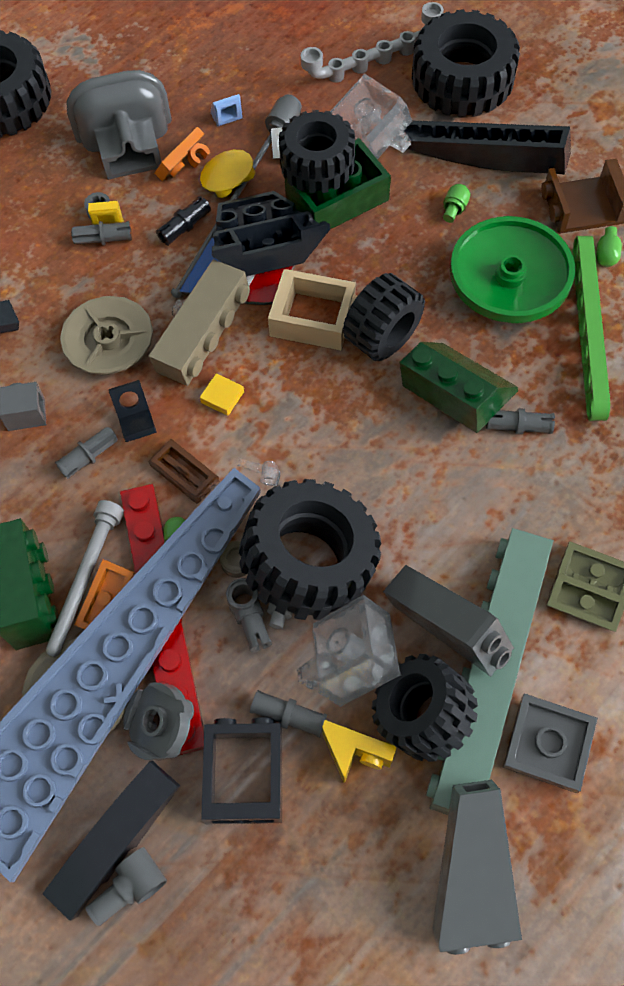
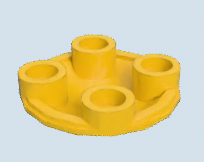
(227, 172)

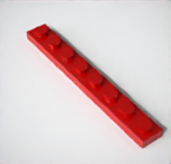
(173, 661)

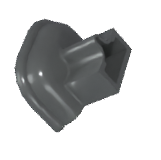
(121, 120)

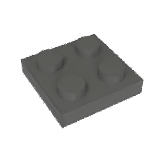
(550, 743)

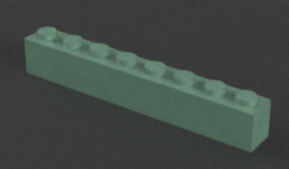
(513, 602)

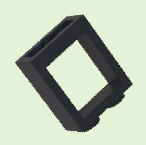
(241, 812)

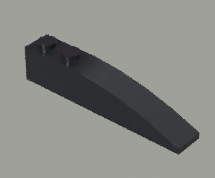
(494, 145)

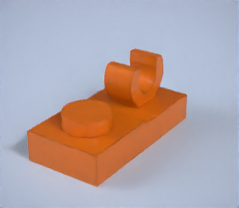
(188, 147)
(105, 586)

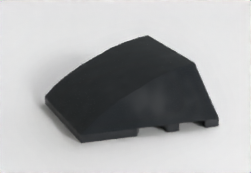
(265, 233)

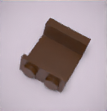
(586, 202)

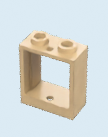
(305, 330)

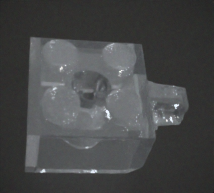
(375, 116)
(351, 652)

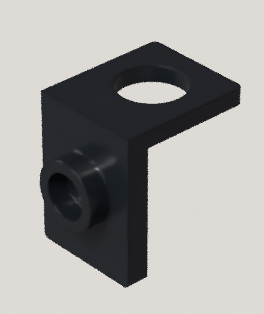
(136, 419)

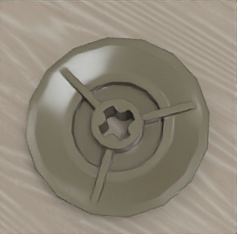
(106, 335)

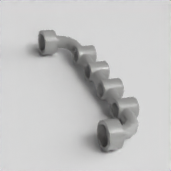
(313, 57)

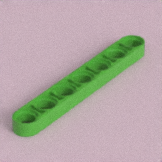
(591, 330)

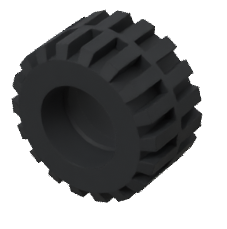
(317, 151)
(383, 316)
(443, 722)

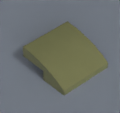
(589, 587)

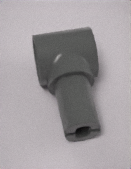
(248, 614)
(136, 881)

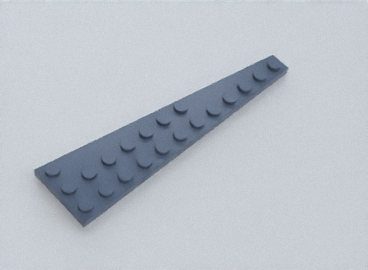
(79, 698)

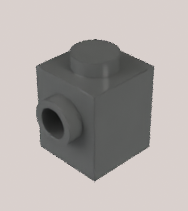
(22, 406)

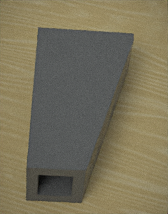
(451, 619)
(476, 876)

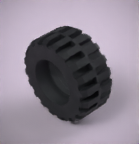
(469, 39)
(23, 84)
(325, 514)

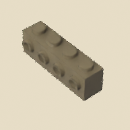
(200, 322)

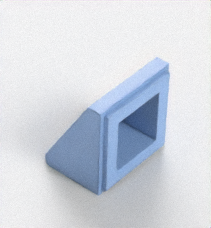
(227, 110)

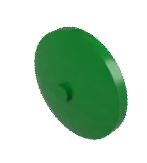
(512, 269)

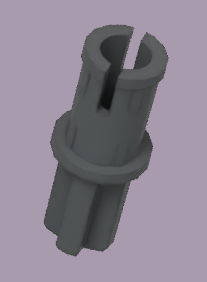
(101, 233)
(86, 452)

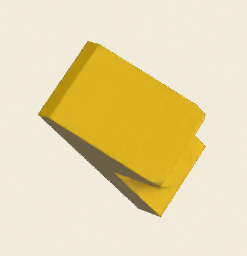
(347, 743)

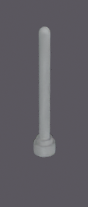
(106, 517)

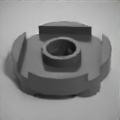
(174, 723)

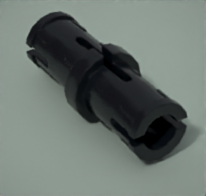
(183, 220)

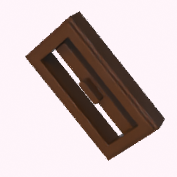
(202, 487)

